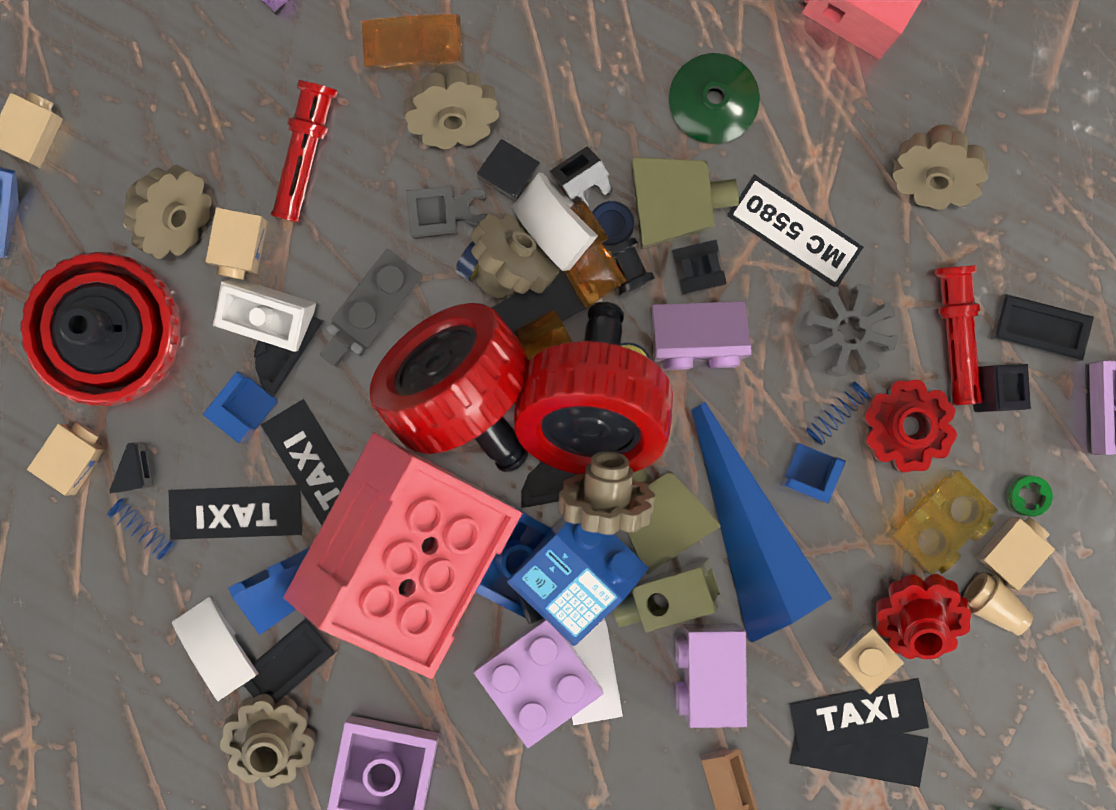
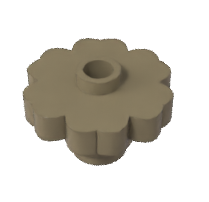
(451, 107)
(941, 168)
(166, 211)
(509, 258)
(606, 497)
(267, 740)

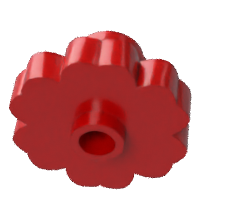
(932, 432)
(923, 616)

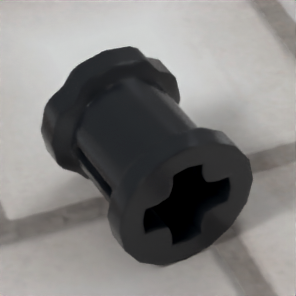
(630, 265)

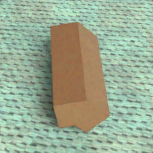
(728, 780)

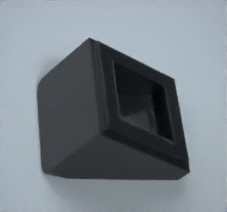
(508, 169)
(1004, 388)
(133, 470)

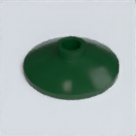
(710, 121)

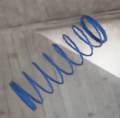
(857, 388)
(114, 510)

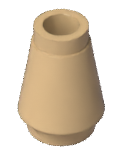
(997, 604)

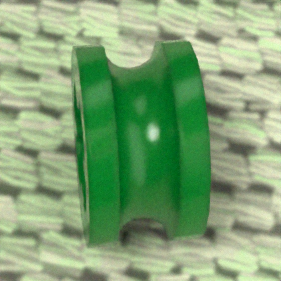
(1042, 488)

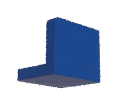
(240, 407)
(812, 473)

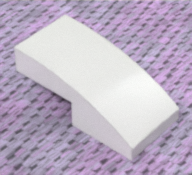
(551, 222)
(214, 648)

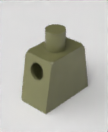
(677, 198)
(675, 522)
(689, 591)

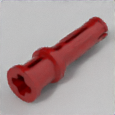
(289, 206)
(959, 311)

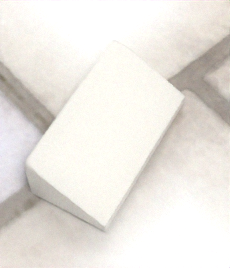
(263, 313)

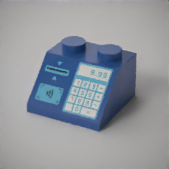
(577, 578)

